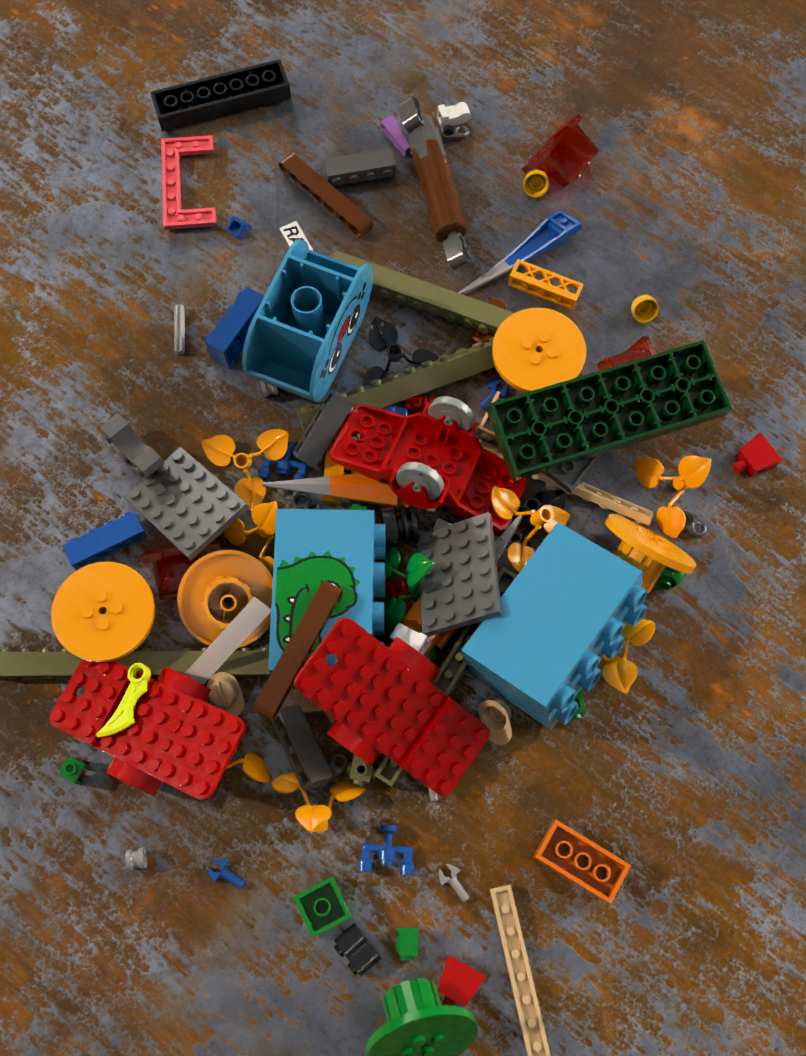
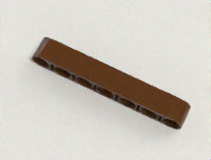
(326, 195)
(298, 650)

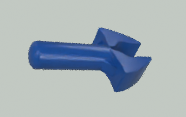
(492, 386)
(225, 874)

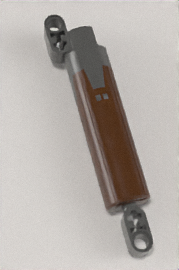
(436, 182)

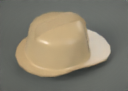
(226, 693)
(496, 717)

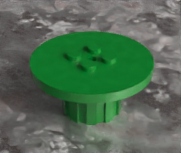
(421, 1024)

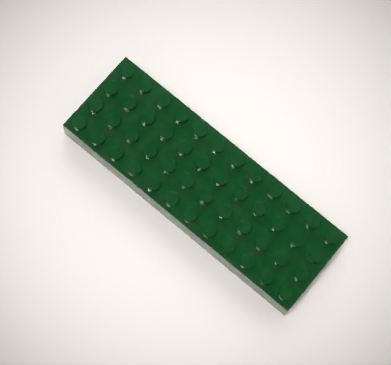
(608, 410)

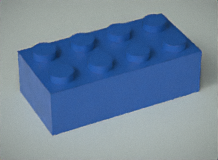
(230, 333)

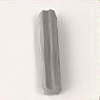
(179, 329)

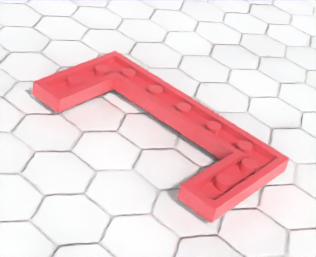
(171, 183)

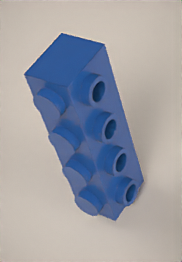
(104, 540)

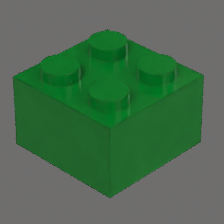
(322, 906)

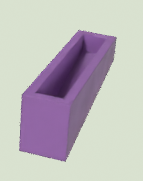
(394, 133)

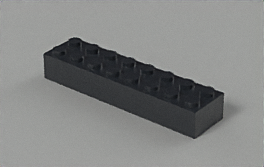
(221, 95)

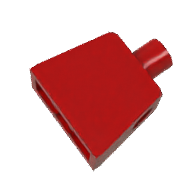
(756, 457)
(458, 982)

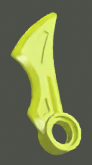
(124, 714)

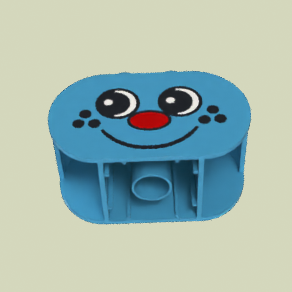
(306, 322)

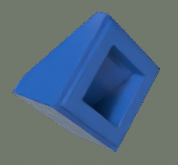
(237, 227)

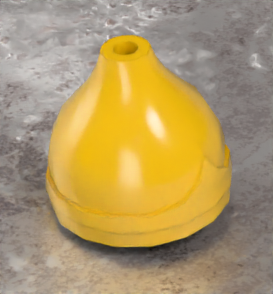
(536, 183)
(644, 308)

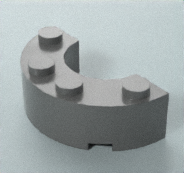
(133, 449)

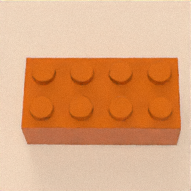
(582, 861)

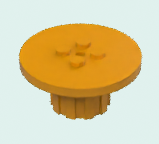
(538, 349)
(647, 550)
(221, 576)
(103, 612)

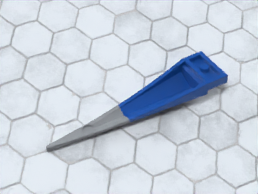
(546, 236)

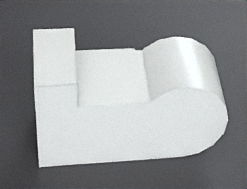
(453, 114)
(411, 637)

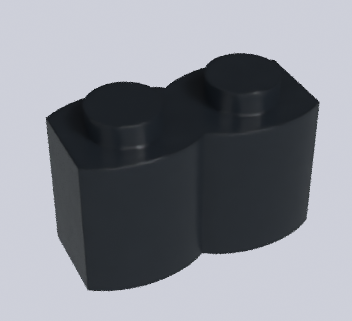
(357, 949)

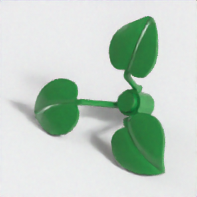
(416, 569)

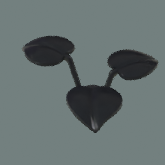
(383, 335)
(549, 497)

